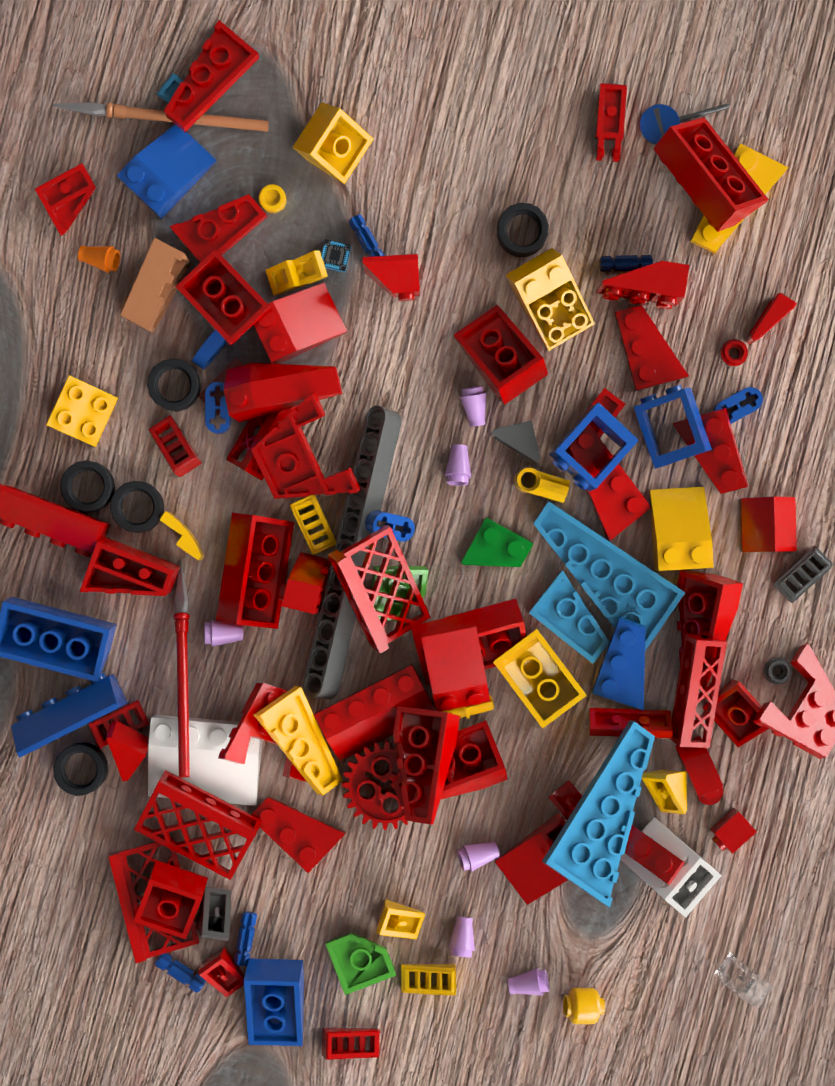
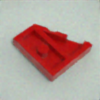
(66, 196)

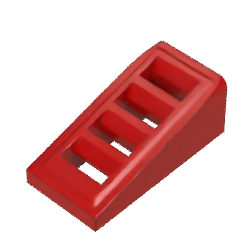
(775, 310)
(187, 464)
(136, 706)
(338, 1053)

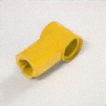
(544, 485)

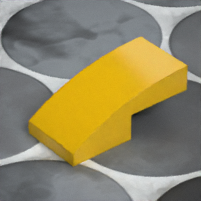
(296, 273)
(187, 541)

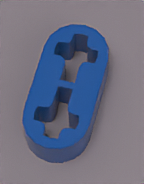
(209, 350)
(738, 397)
(210, 409)
(391, 520)

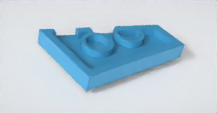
(568, 617)

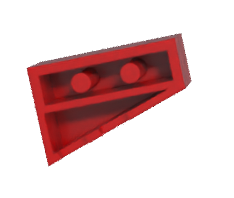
(128, 570)
(306, 584)

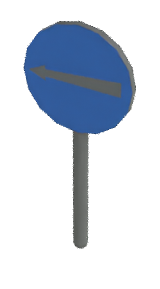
(660, 118)

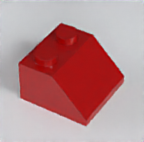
(171, 899)

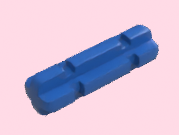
(365, 236)
(245, 938)
(180, 972)

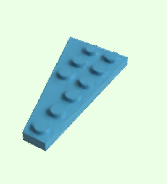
(608, 574)

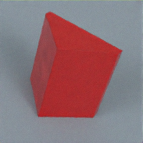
(768, 524)
(736, 713)

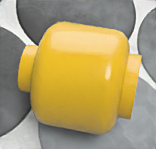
(583, 1005)

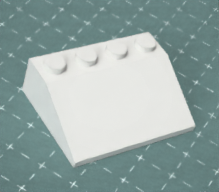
(216, 776)

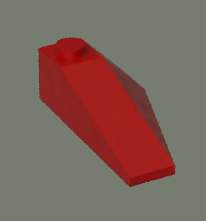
(270, 388)
(707, 609)
(425, 754)
(473, 764)

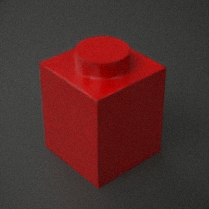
(732, 831)

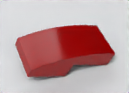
(700, 769)

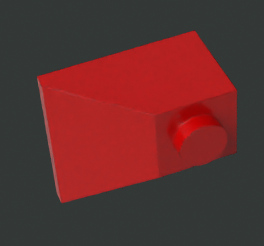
(395, 274)

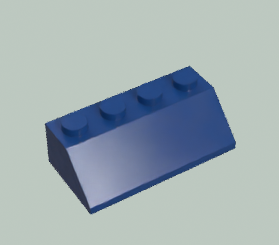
(54, 638)
(66, 715)

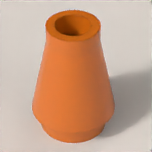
(102, 257)

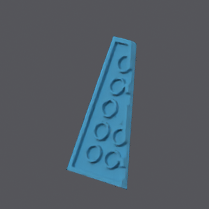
(600, 824)

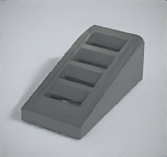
(813, 552)

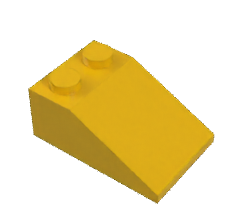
(680, 529)
(539, 678)

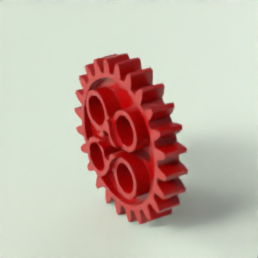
(372, 806)

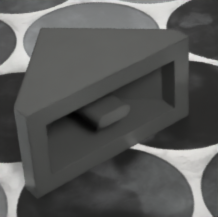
(520, 439)
(214, 914)

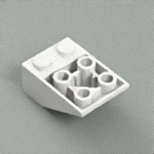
(692, 880)

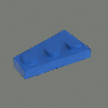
(623, 666)

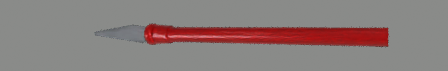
(181, 629)

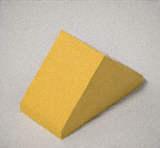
(668, 789)
(399, 921)

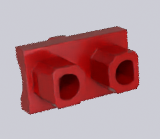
(566, 798)

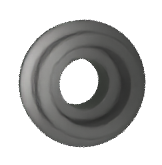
(785, 671)

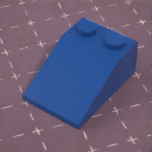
(166, 170)
(274, 1002)

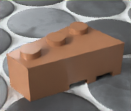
(154, 286)

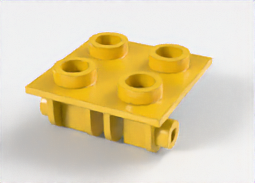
(82, 411)

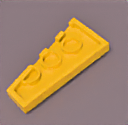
(765, 174)
(300, 738)

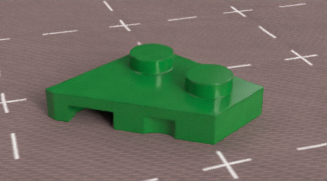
(497, 547)

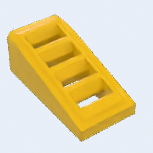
(295, 507)
(438, 989)

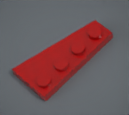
(217, 68)
(616, 498)

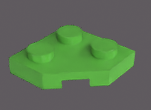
(420, 575)
(359, 962)

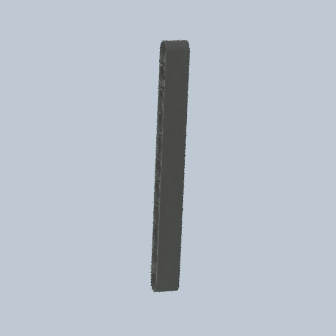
(336, 614)

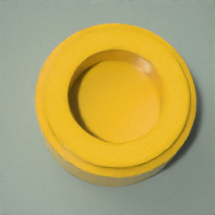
(272, 198)

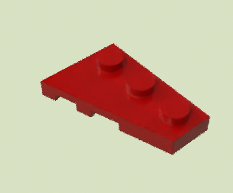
(220, 227)
(646, 350)
(723, 461)
(298, 834)

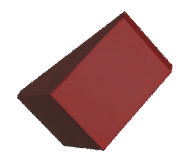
(127, 748)
(222, 972)

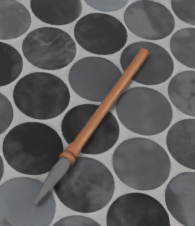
(123, 112)

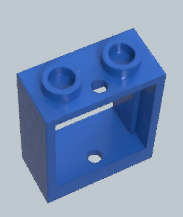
(611, 428)
(702, 442)

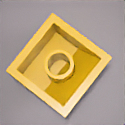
(333, 142)

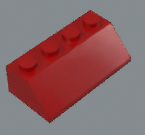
(709, 173)
(50, 519)
(254, 570)
(497, 627)
(371, 712)

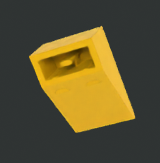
(550, 298)

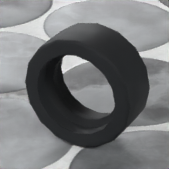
(524, 209)
(161, 368)
(70, 474)
(116, 505)
(61, 777)

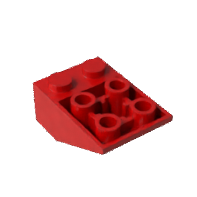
(655, 283)
(524, 862)

